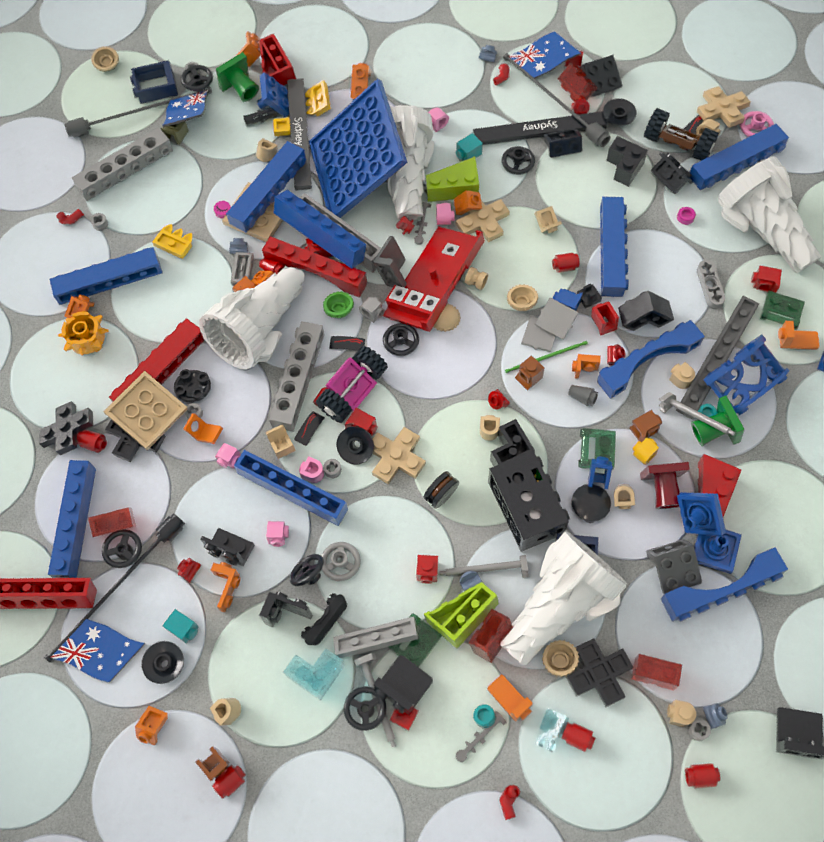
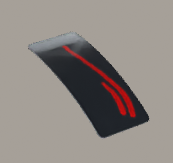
(692, 126)
(346, 342)
(308, 428)

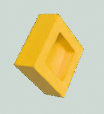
(281, 127)

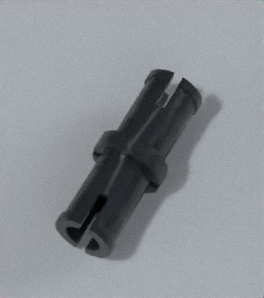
(251, 118)

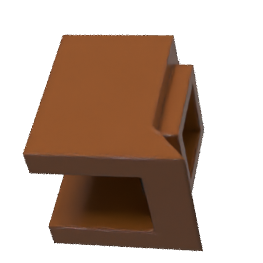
(530, 372)
(646, 425)
(214, 764)

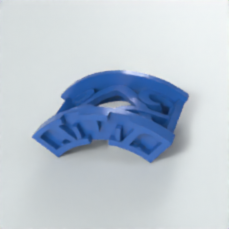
(723, 374)

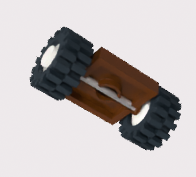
(686, 140)

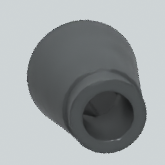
(583, 394)

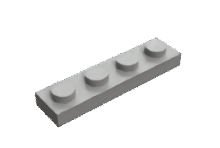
(376, 637)

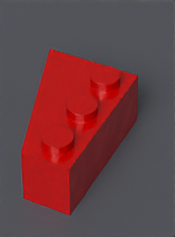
(275, 61)
(717, 478)

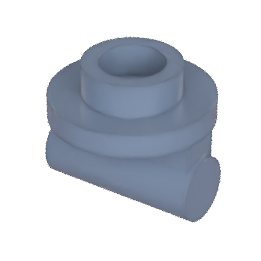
(488, 53)
(238, 245)
(469, 580)
(715, 715)

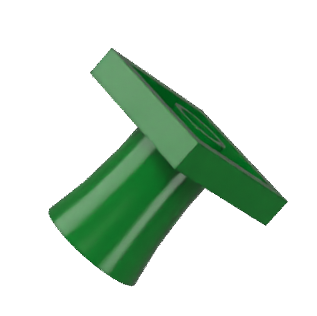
(236, 74)
(727, 416)

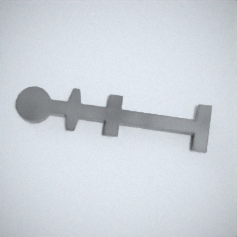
(419, 239)
(461, 755)

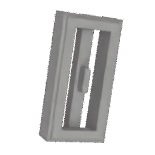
(236, 263)

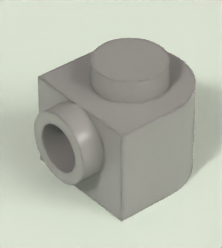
(372, 309)

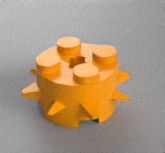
(83, 333)

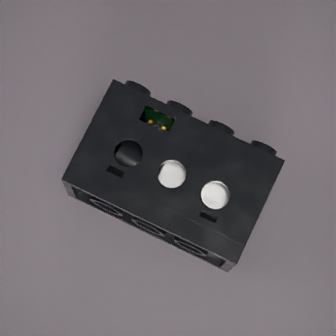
(528, 500)

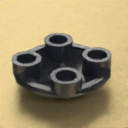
(192, 385)
(591, 503)

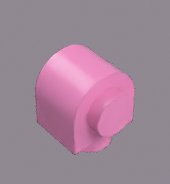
(439, 118)
(444, 214)
(227, 456)
(311, 470)
(277, 533)

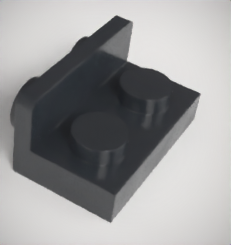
(563, 142)

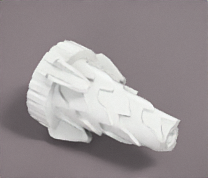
(416, 136)
(765, 204)
(243, 320)
(571, 586)

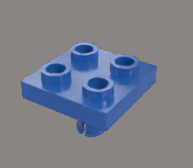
(273, 95)
(701, 513)
(717, 550)

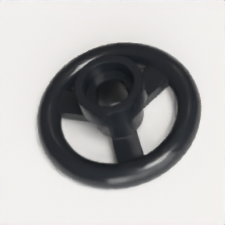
(197, 82)
(518, 155)
(399, 330)
(127, 554)
(309, 574)
(365, 726)

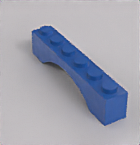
(680, 340)
(686, 600)

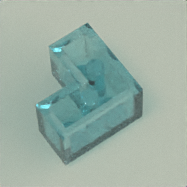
(315, 678)

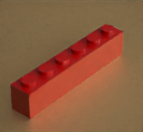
(166, 356)

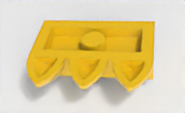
(318, 99)
(173, 242)

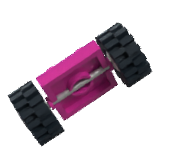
(351, 384)

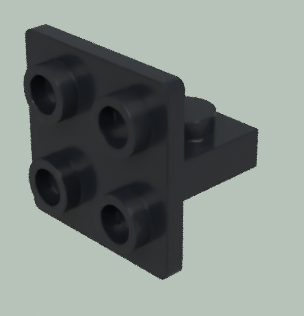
(671, 173)

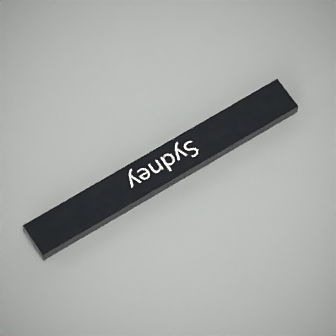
(536, 128)

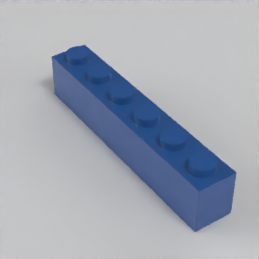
(738, 156)
(266, 186)
(319, 229)
(613, 247)
(106, 275)
(291, 487)
(72, 520)

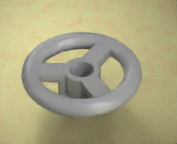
(340, 553)

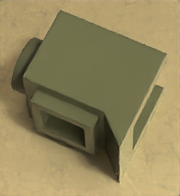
(178, 130)

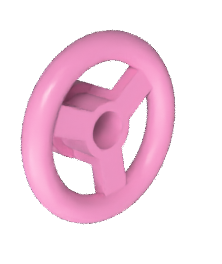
(757, 123)

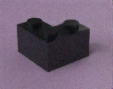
(628, 159)
(645, 309)
(514, 443)

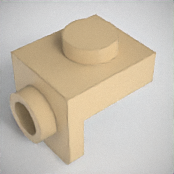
(547, 220)
(280, 441)

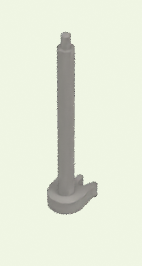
(669, 400)
(522, 563)
(363, 662)

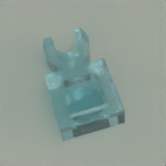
(553, 726)

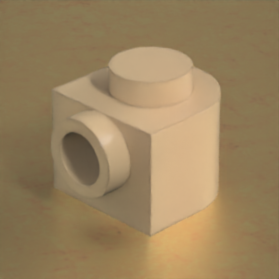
(710, 124)
(266, 154)
(682, 375)
(489, 427)
(624, 496)
(226, 710)
(681, 713)

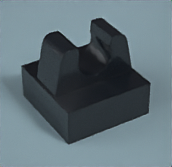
(590, 295)

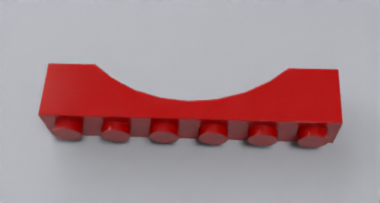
(347, 279)

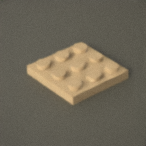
(264, 226)
(145, 410)

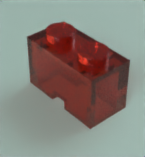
(575, 83)
(112, 522)
(487, 639)
(656, 671)

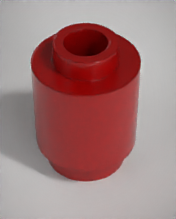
(565, 262)
(91, 440)
(578, 736)
(702, 776)
(229, 781)

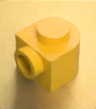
(645, 450)

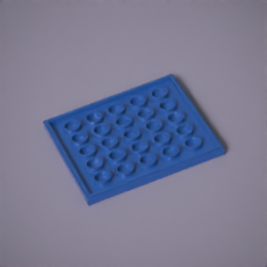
(357, 150)

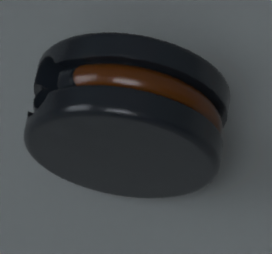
(441, 489)

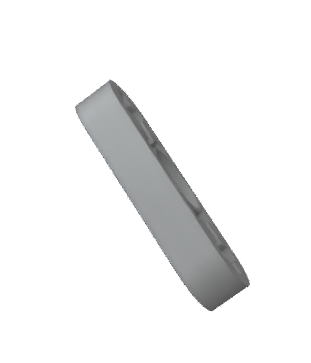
(708, 291)

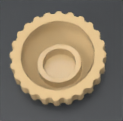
(105, 58)
(522, 297)
(448, 319)
(560, 658)

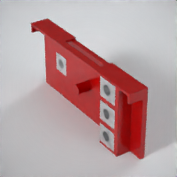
(433, 278)

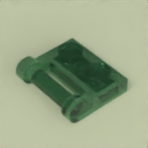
(784, 306)
(604, 446)
(419, 648)

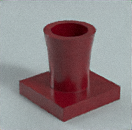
(665, 482)

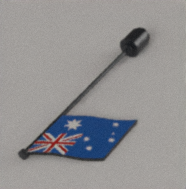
(98, 648)

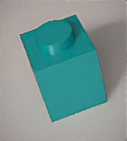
(468, 147)
(181, 626)

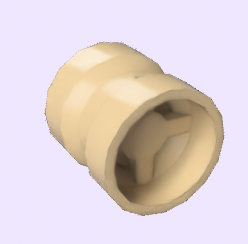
(476, 278)

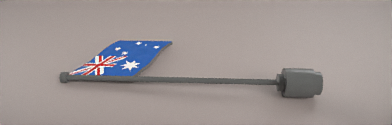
(544, 57)
(178, 111)

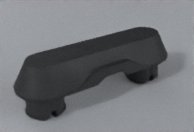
(335, 608)

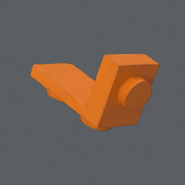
(251, 48)
(359, 79)
(797, 339)
(226, 571)
(510, 698)

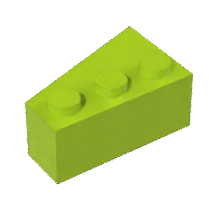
(452, 181)
(462, 615)

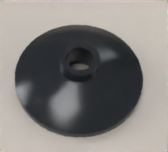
(619, 112)
(346, 445)
(153, 660)

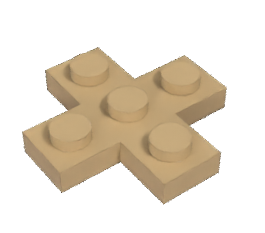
(723, 106)
(484, 220)
(397, 455)

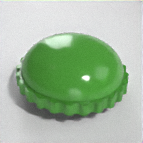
(338, 304)

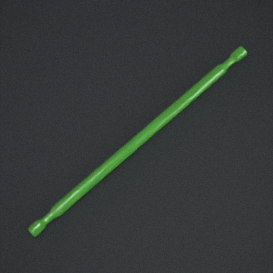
(551, 355)

